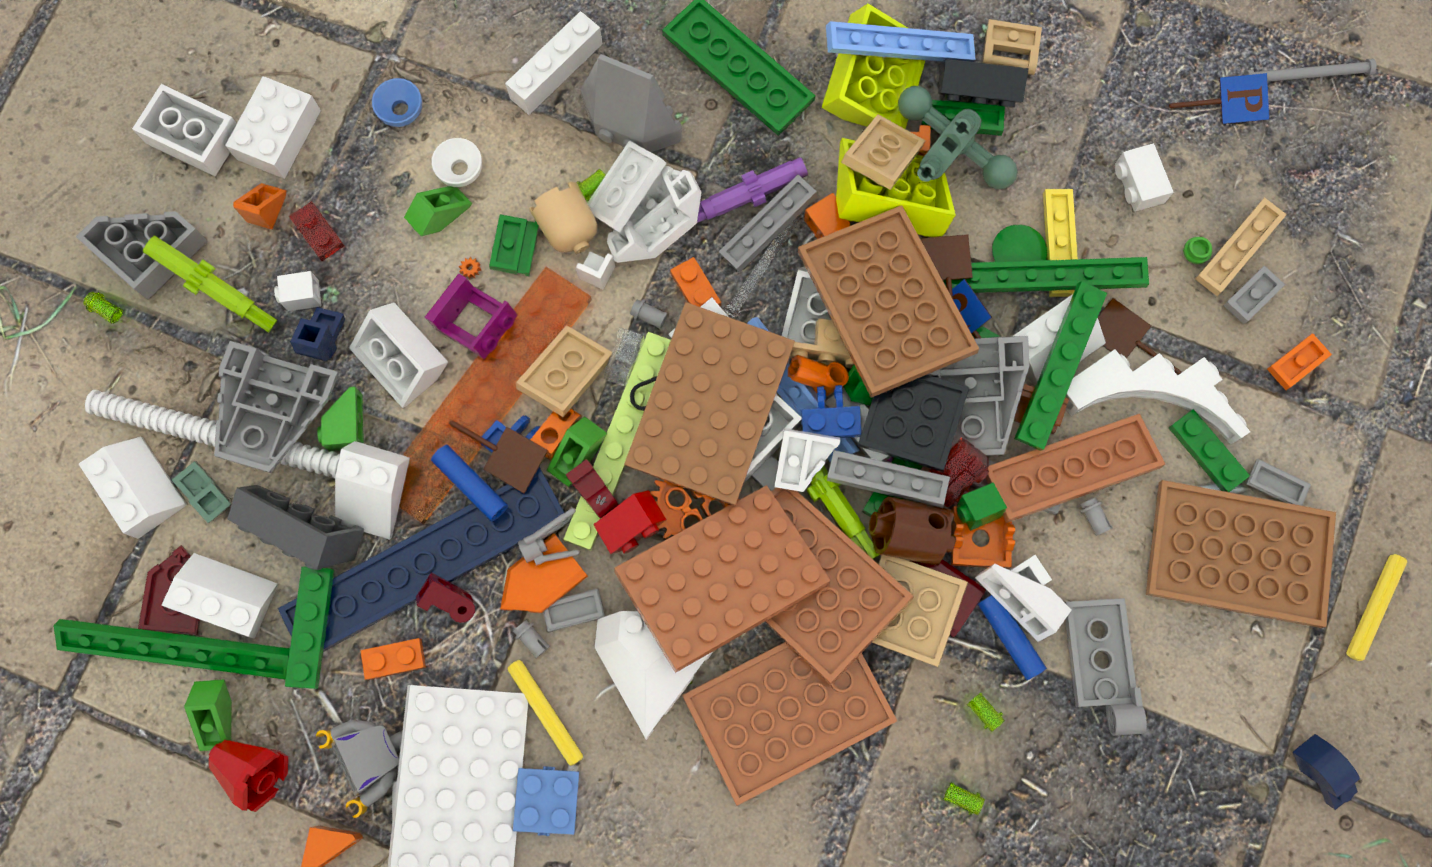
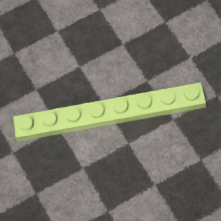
(619, 437)

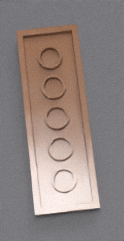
(1075, 467)

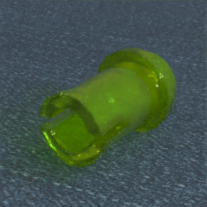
(591, 183)
(97, 303)
(986, 712)
(965, 799)

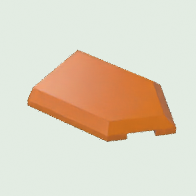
(539, 586)

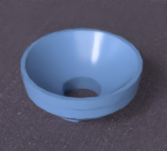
(395, 92)

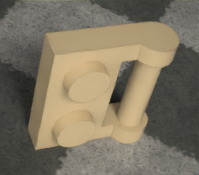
(1013, 39)

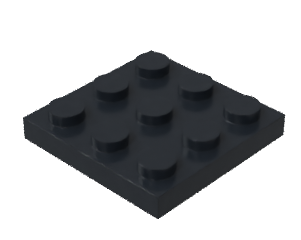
(915, 421)

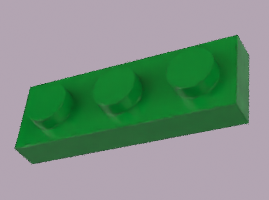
(991, 115)
(1209, 451)

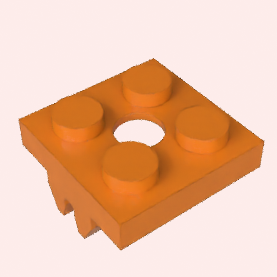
(997, 550)

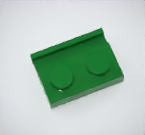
(514, 245)

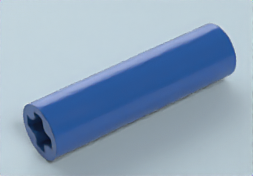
(469, 483)
(1012, 638)

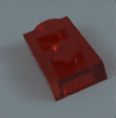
(316, 231)

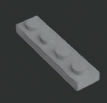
(768, 223)
(888, 478)

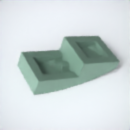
(202, 491)

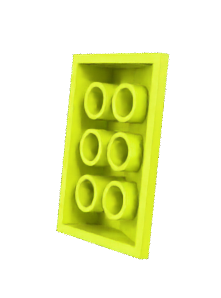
(870, 84)
(925, 203)

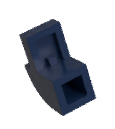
(317, 336)
(1328, 769)

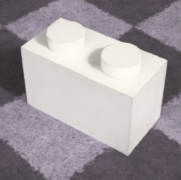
(1143, 177)

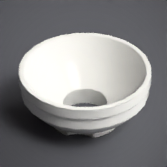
(453, 152)

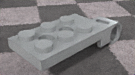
(1115, 683)

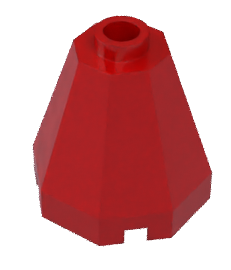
(248, 772)

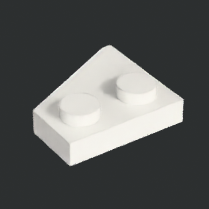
(802, 457)

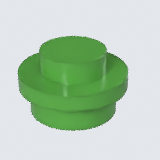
(1197, 250)

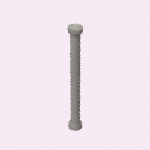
(1367, 67)

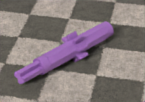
(751, 189)

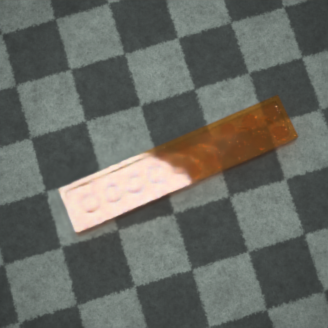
(488, 389)

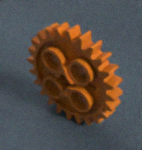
(676, 515)

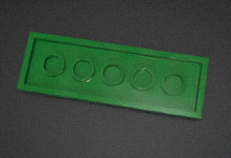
(738, 65)

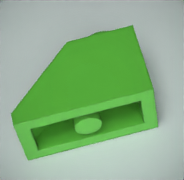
(436, 209)
(343, 421)
(577, 445)
(209, 713)

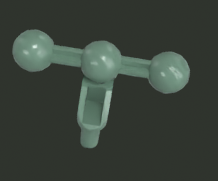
(955, 139)

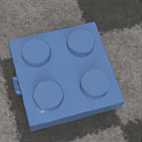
(546, 801)

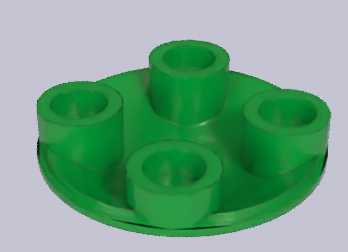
(1019, 244)

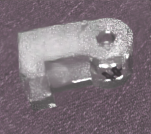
(623, 356)

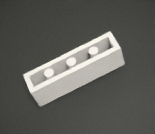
(554, 63)

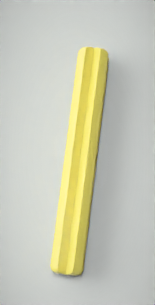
(1376, 607)
(545, 712)

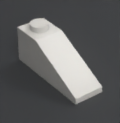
(1027, 601)

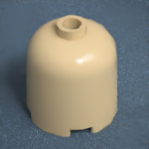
(565, 219)

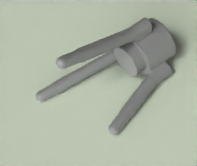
(534, 545)

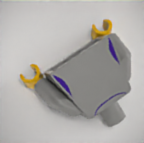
(366, 758)

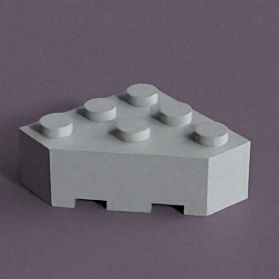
(122, 240)

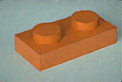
(693, 283)
(1299, 361)
(393, 659)

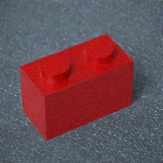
(629, 522)

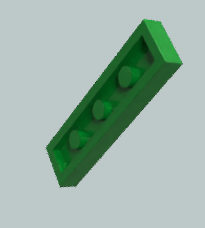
(309, 628)

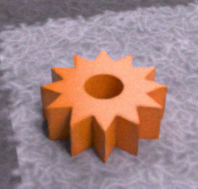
(470, 273)

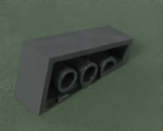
(294, 527)

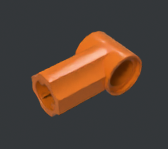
(817, 374)

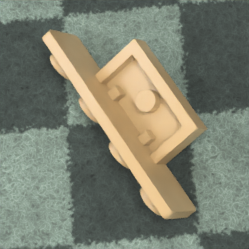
(827, 346)

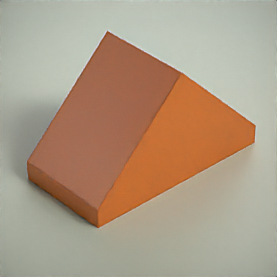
(261, 205)
(326, 844)

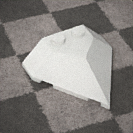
(659, 219)
(640, 668)

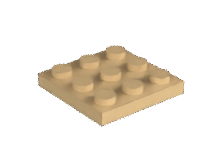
(927, 620)

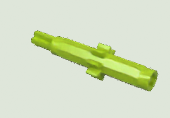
(200, 278)
(840, 511)

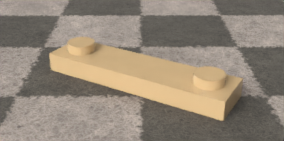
(1240, 246)

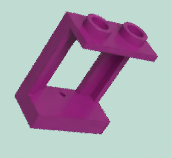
(452, 303)

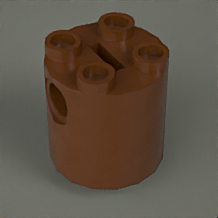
(912, 531)

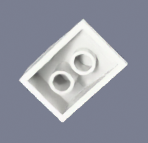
(804, 310)
(369, 488)

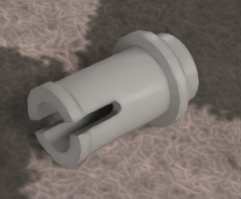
(647, 313)
(1096, 516)
(531, 638)

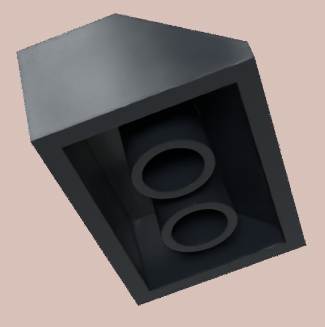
(982, 82)

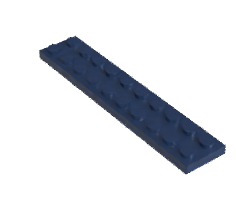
(445, 548)

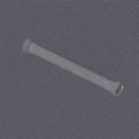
(734, 307)

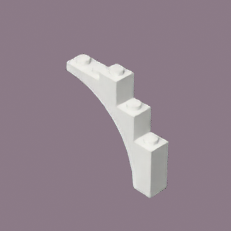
(1156, 379)

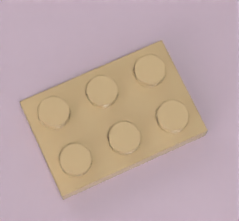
(883, 152)
(564, 371)

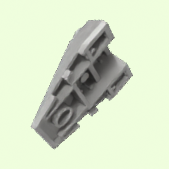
(628, 106)
(994, 391)
(265, 405)

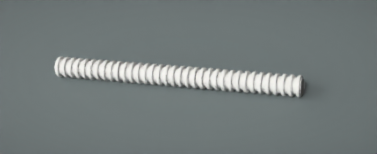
(196, 428)

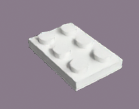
(625, 185)

